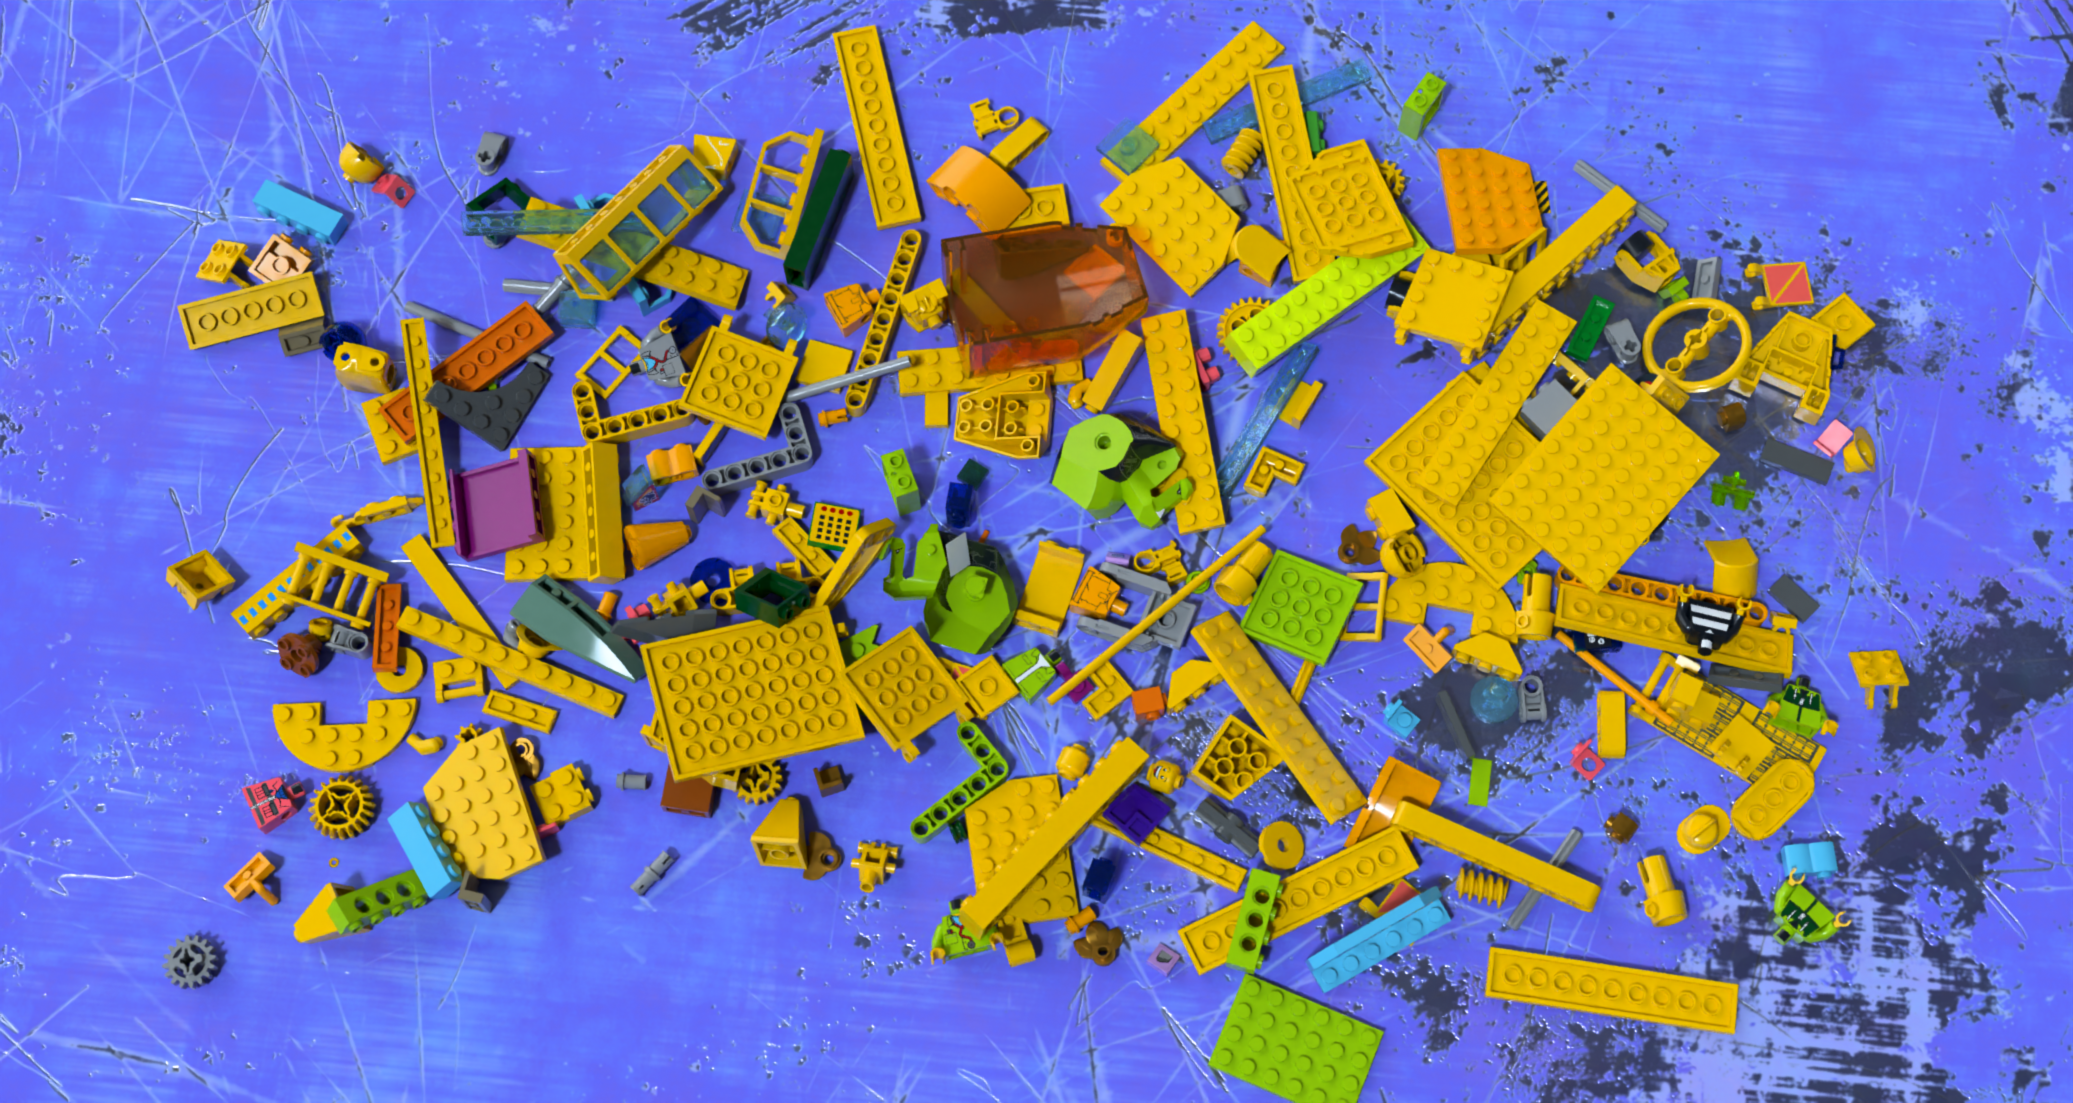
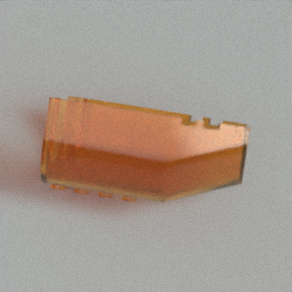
(1039, 294)

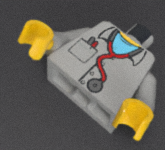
(661, 358)

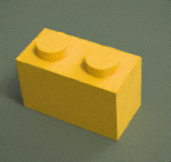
(1388, 514)

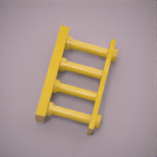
(329, 562)

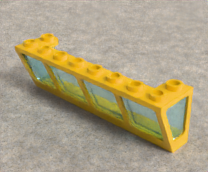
(637, 224)

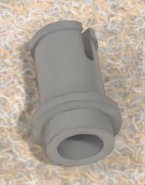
(629, 781)

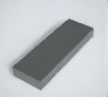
(1796, 461)
(1745, 678)
(1455, 726)

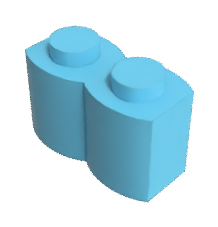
(1812, 859)

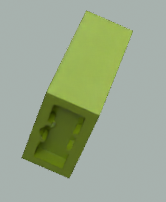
(1422, 106)
(901, 482)

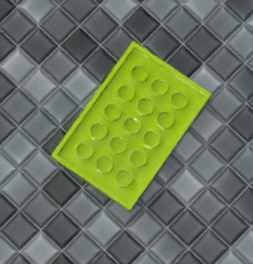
(1294, 1046)

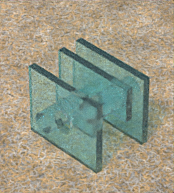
(577, 312)

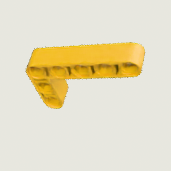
(625, 421)

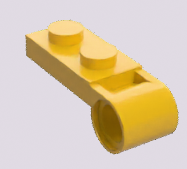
(1018, 946)

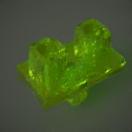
(1719, 492)

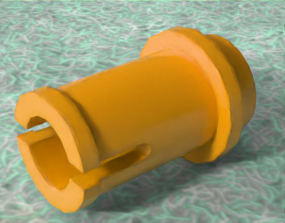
(832, 417)
(607, 605)
(1080, 920)

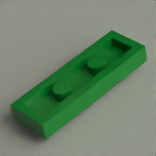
(1590, 328)

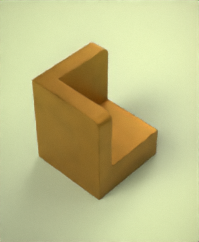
(829, 781)

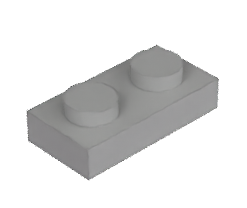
(1707, 278)

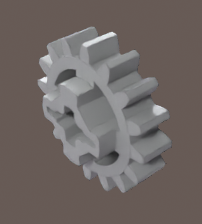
(182, 955)

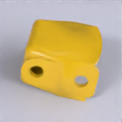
(365, 370)

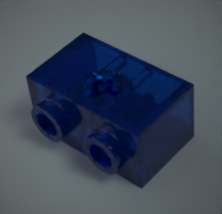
(959, 505)
(1099, 879)

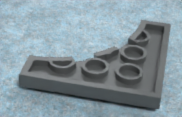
(491, 413)

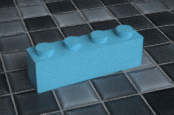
(300, 213)
(426, 850)

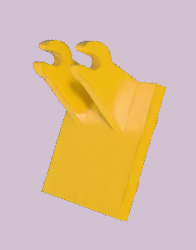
(221, 261)
(1879, 668)
(1741, 746)

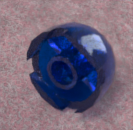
(338, 333)

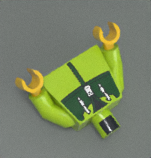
(1799, 710)
(1802, 914)

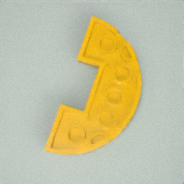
(1454, 589)
(344, 746)

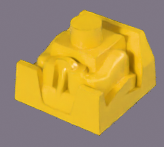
(925, 306)
(199, 578)

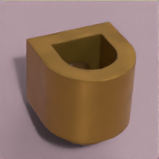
(1731, 417)
(1620, 828)

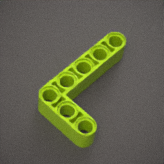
(965, 788)

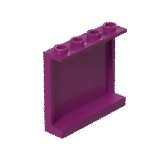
(497, 507)

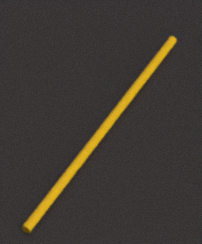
(1155, 615)

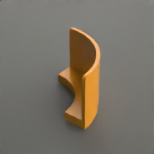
(981, 188)
(1394, 784)

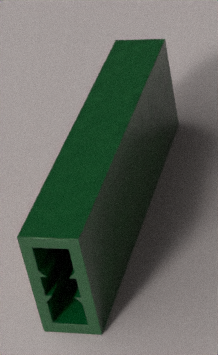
(819, 219)

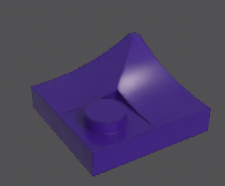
(1136, 813)

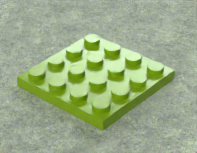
(1301, 608)

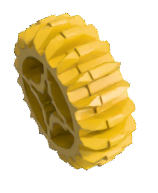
(334, 813)

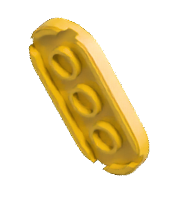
(1772, 799)

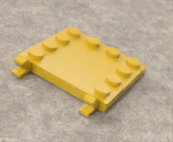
(1453, 302)
(739, 381)
(904, 690)

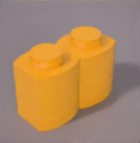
(672, 465)

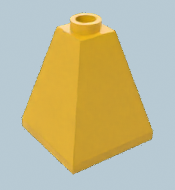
(781, 836)
(316, 923)

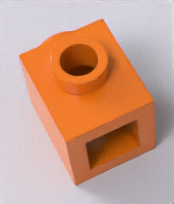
(1148, 703)

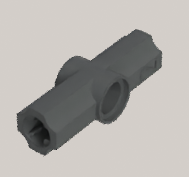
(1228, 827)

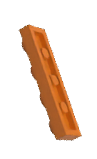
(385, 632)

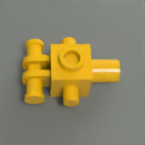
(775, 504)
(678, 599)
(874, 864)

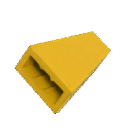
(1113, 371)

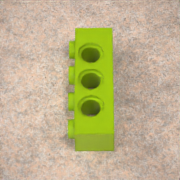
(345, 908)
(1238, 957)

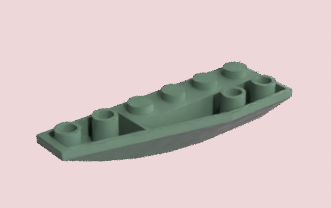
(576, 627)

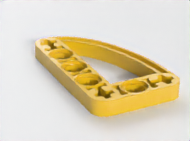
(854, 562)

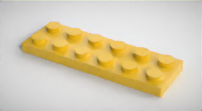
(251, 310)

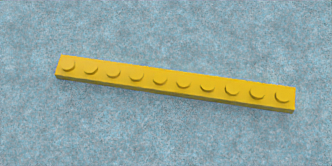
(427, 434)
(510, 662)

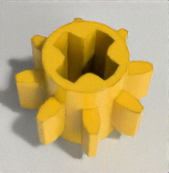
(467, 732)

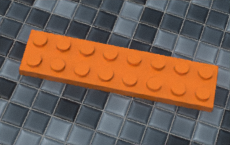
(476, 363)

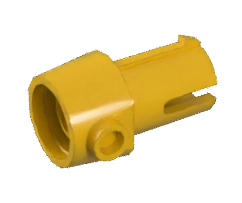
(1239, 581)
(1535, 619)
(1663, 903)

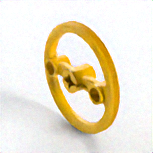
(1697, 343)

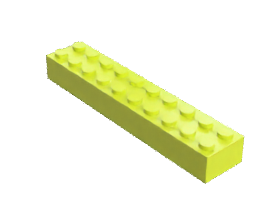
(1316, 305)

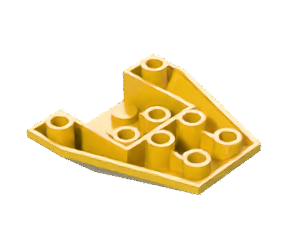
(1008, 416)

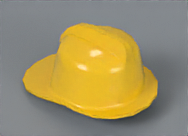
(1860, 453)
(533, 644)
(1703, 829)

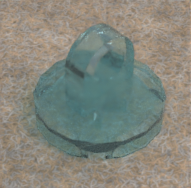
(784, 323)
(1493, 700)

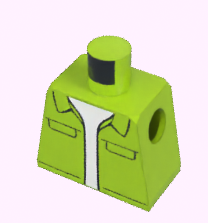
(1032, 672)

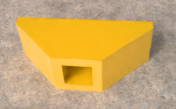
(1489, 655)
(1190, 682)

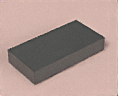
(1793, 598)

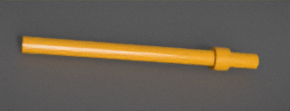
(1651, 707)

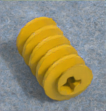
(1241, 152)
(1481, 888)

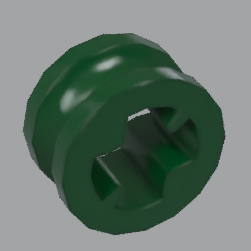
(957, 831)

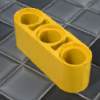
(1019, 144)
(1611, 724)

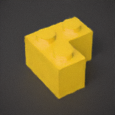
(1689, 702)

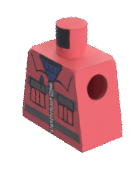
(272, 802)

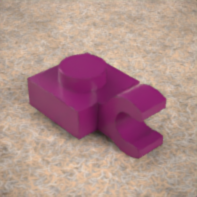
(1080, 690)

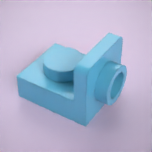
(1400, 719)

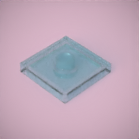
(1127, 146)
(762, 223)

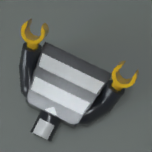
(1707, 623)

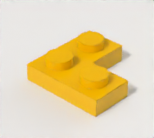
(1111, 692)

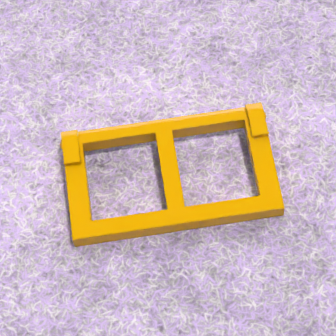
(1521, 249)
(625, 372)
(1379, 607)

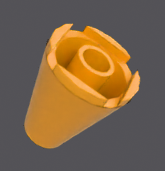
(655, 541)

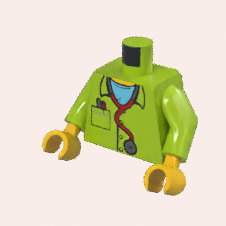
(954, 941)

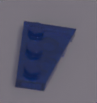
(691, 320)

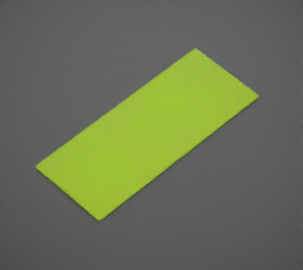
(1479, 782)

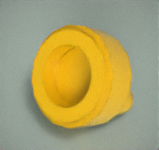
(321, 628)

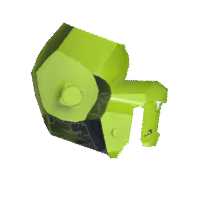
(1116, 463)
(959, 610)

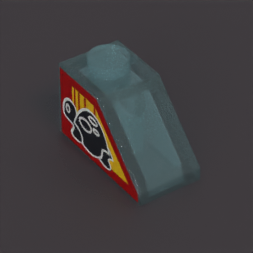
(639, 489)

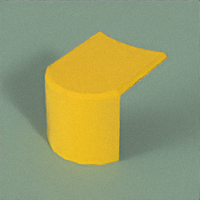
(1257, 250)
(1734, 568)

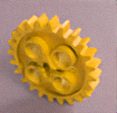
(1233, 319)

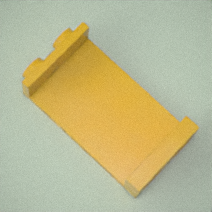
(1049, 588)

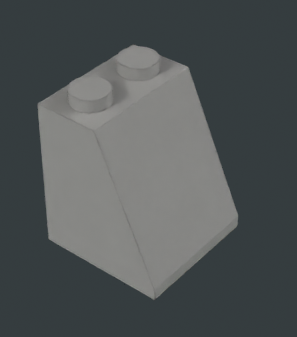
(1546, 408)

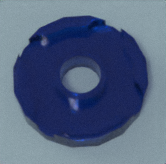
(708, 568)

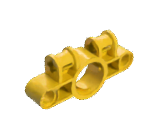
(739, 576)

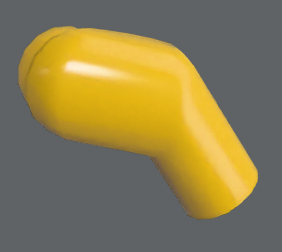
(1076, 392)
(426, 746)

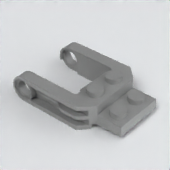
(1167, 631)

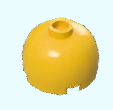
(359, 165)
(1402, 555)

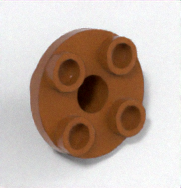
(299, 653)

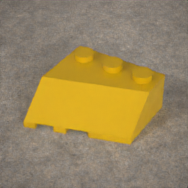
(1233, 760)

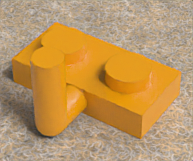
(1430, 647)
(250, 879)

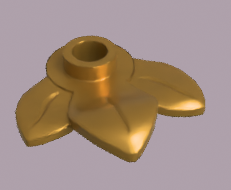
(1360, 544)
(527, 762)
(816, 854)
(1099, 940)

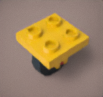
(1663, 391)

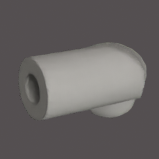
(510, 636)

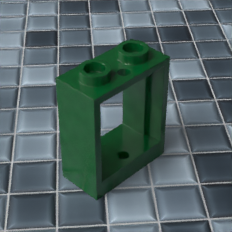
(502, 188)
(750, 597)

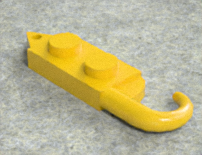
(378, 511)

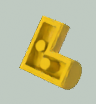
(1269, 466)

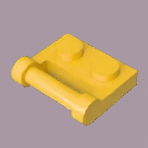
(458, 672)

